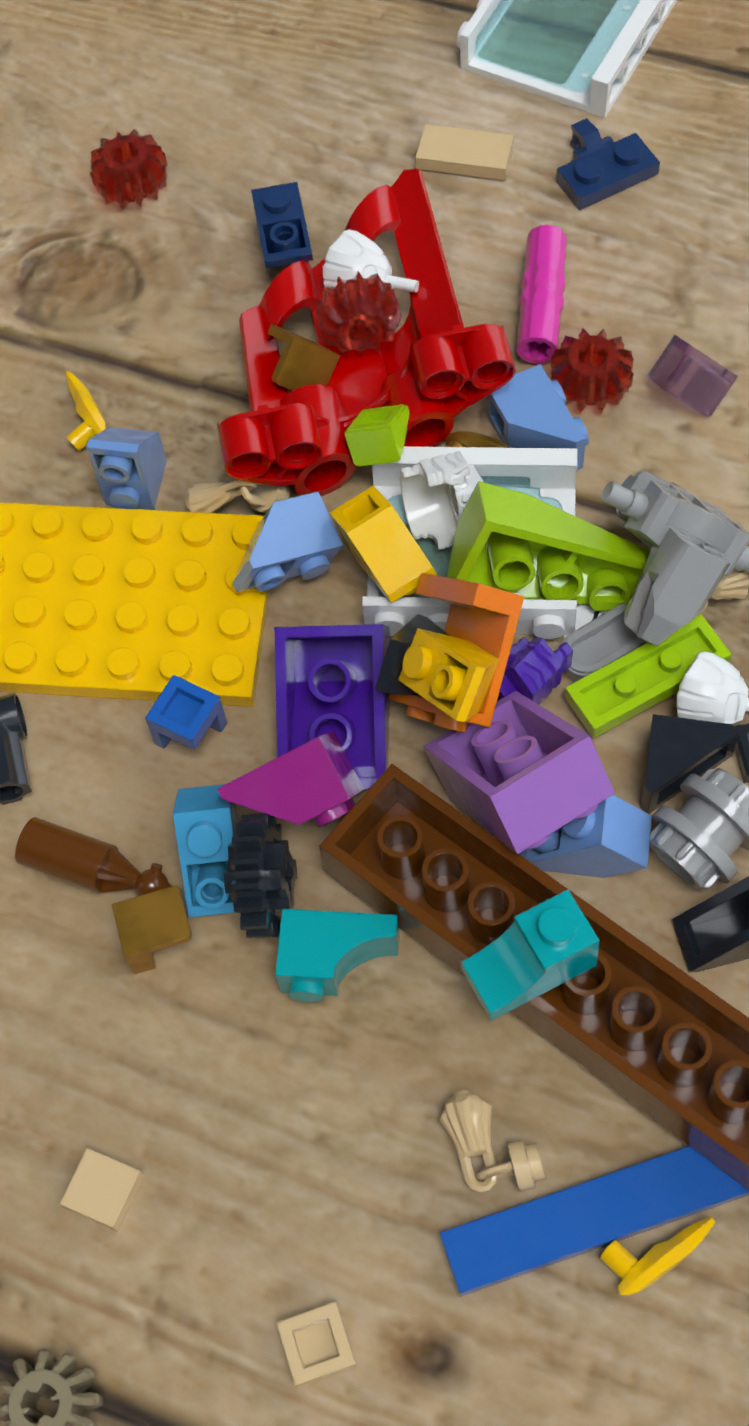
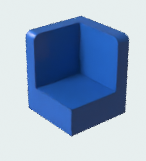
(184, 714)

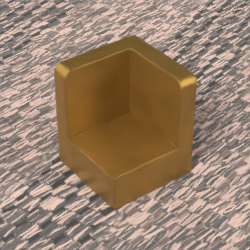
(302, 361)
(150, 925)

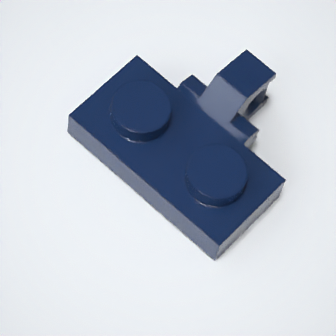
(603, 165)

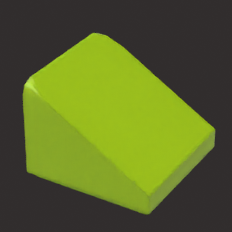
(378, 435)

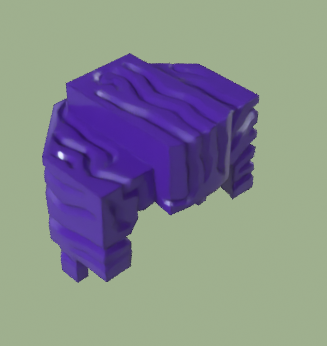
(534, 668)

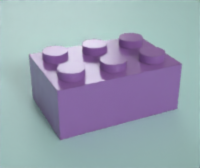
(521, 772)

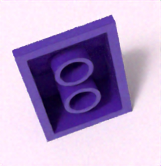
(329, 685)

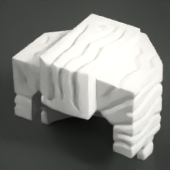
(436, 496)

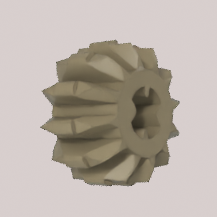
(44, 1383)

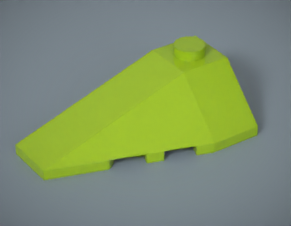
(542, 551)

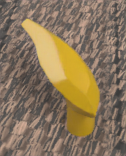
(88, 410)
(658, 1261)

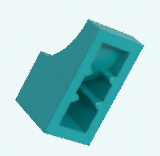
(325, 946)
(533, 955)

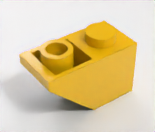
(381, 543)
(448, 673)

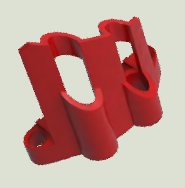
(428, 366)

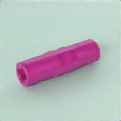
(542, 294)

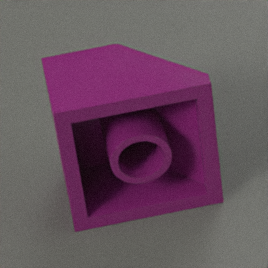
(301, 784)

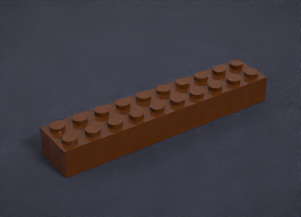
(625, 1020)

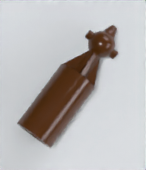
(82, 860)

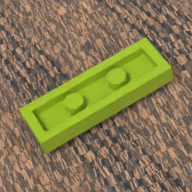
(641, 677)

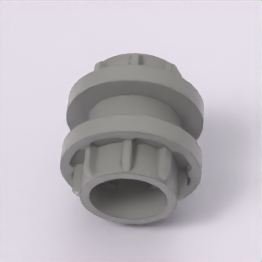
(705, 830)

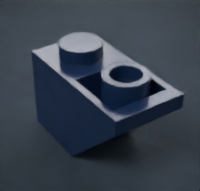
(281, 225)

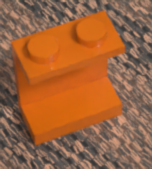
(476, 615)

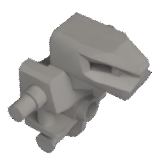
(688, 555)

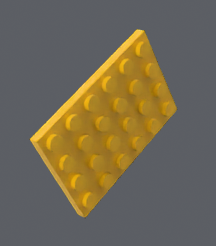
(126, 602)

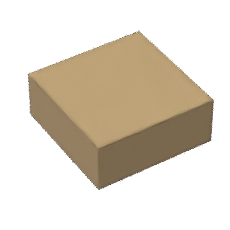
(102, 1189)
(316, 1344)

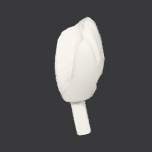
(357, 253)
(712, 691)

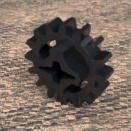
(260, 875)

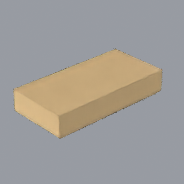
(464, 152)

